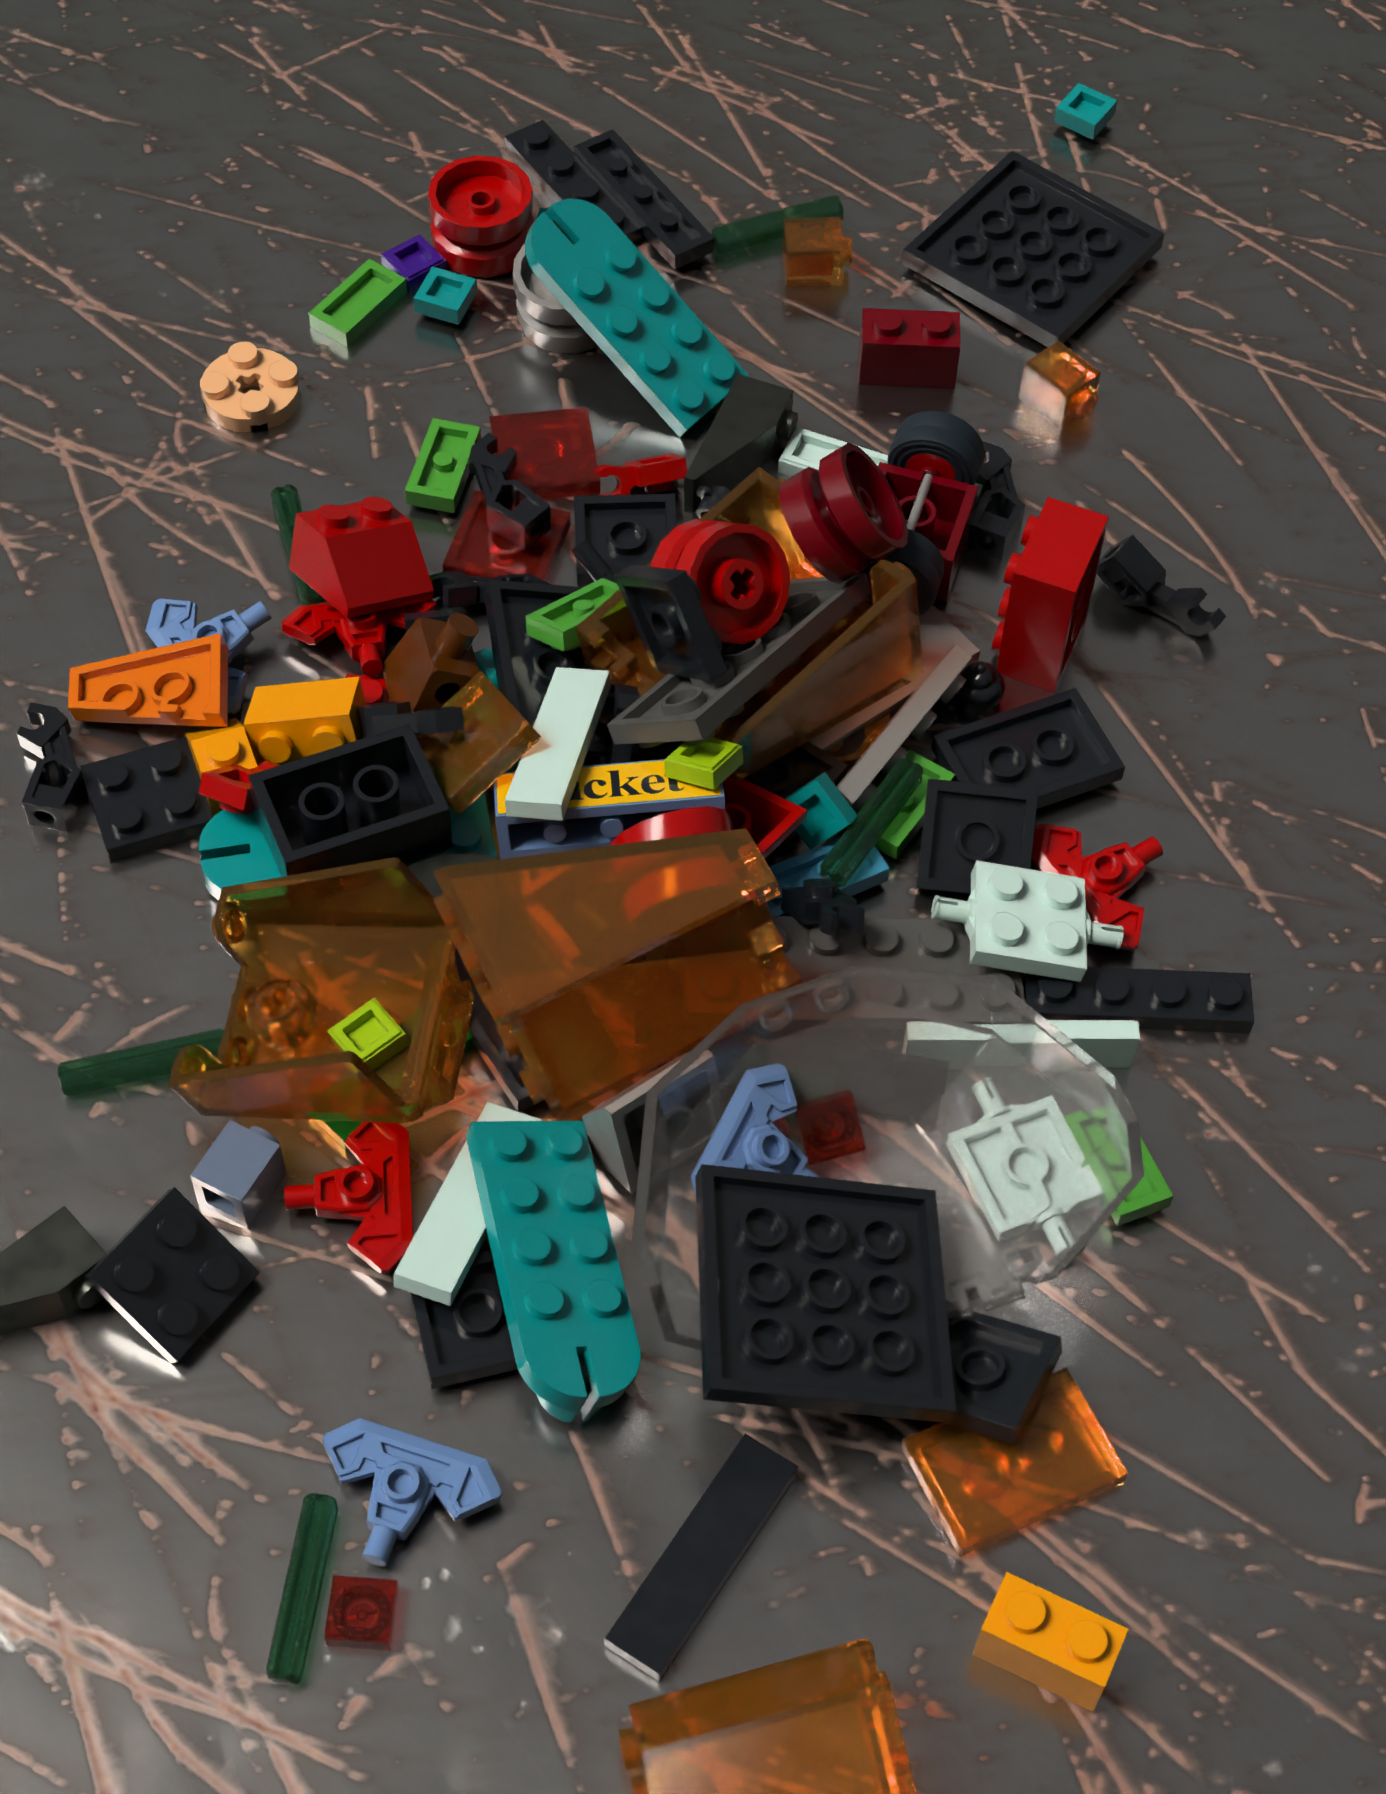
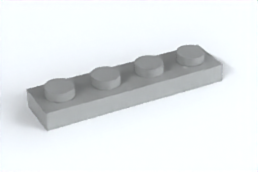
(912, 720)

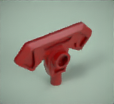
(362, 635)
(1105, 874)
(369, 1192)

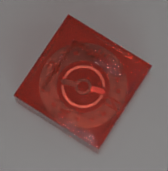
(829, 1127)
(361, 1613)

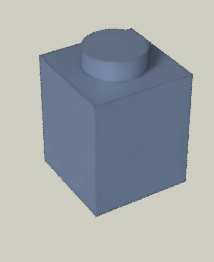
(239, 1172)

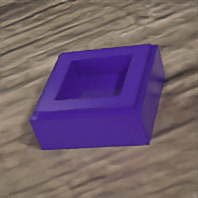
(413, 261)

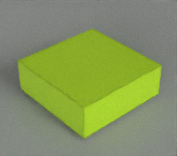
(704, 763)
(369, 1034)

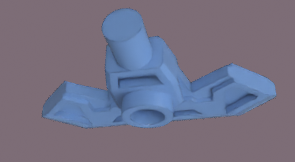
(176, 622)
(746, 1132)
(406, 1479)

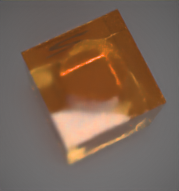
(814, 251)
(1060, 385)

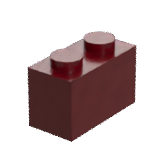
(909, 348)

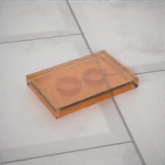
(476, 757)
(997, 1487)

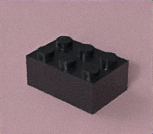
(353, 805)

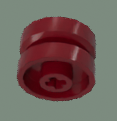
(843, 513)

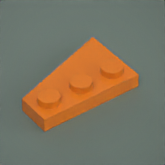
(156, 686)

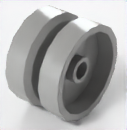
(543, 316)

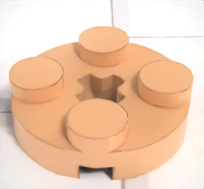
(247, 367)

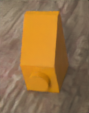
(220, 748)

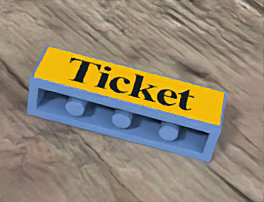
(601, 807)

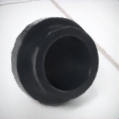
(982, 688)

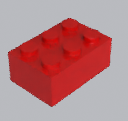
(1048, 593)

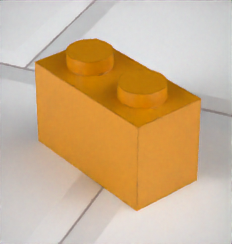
(303, 718)
(1050, 1641)

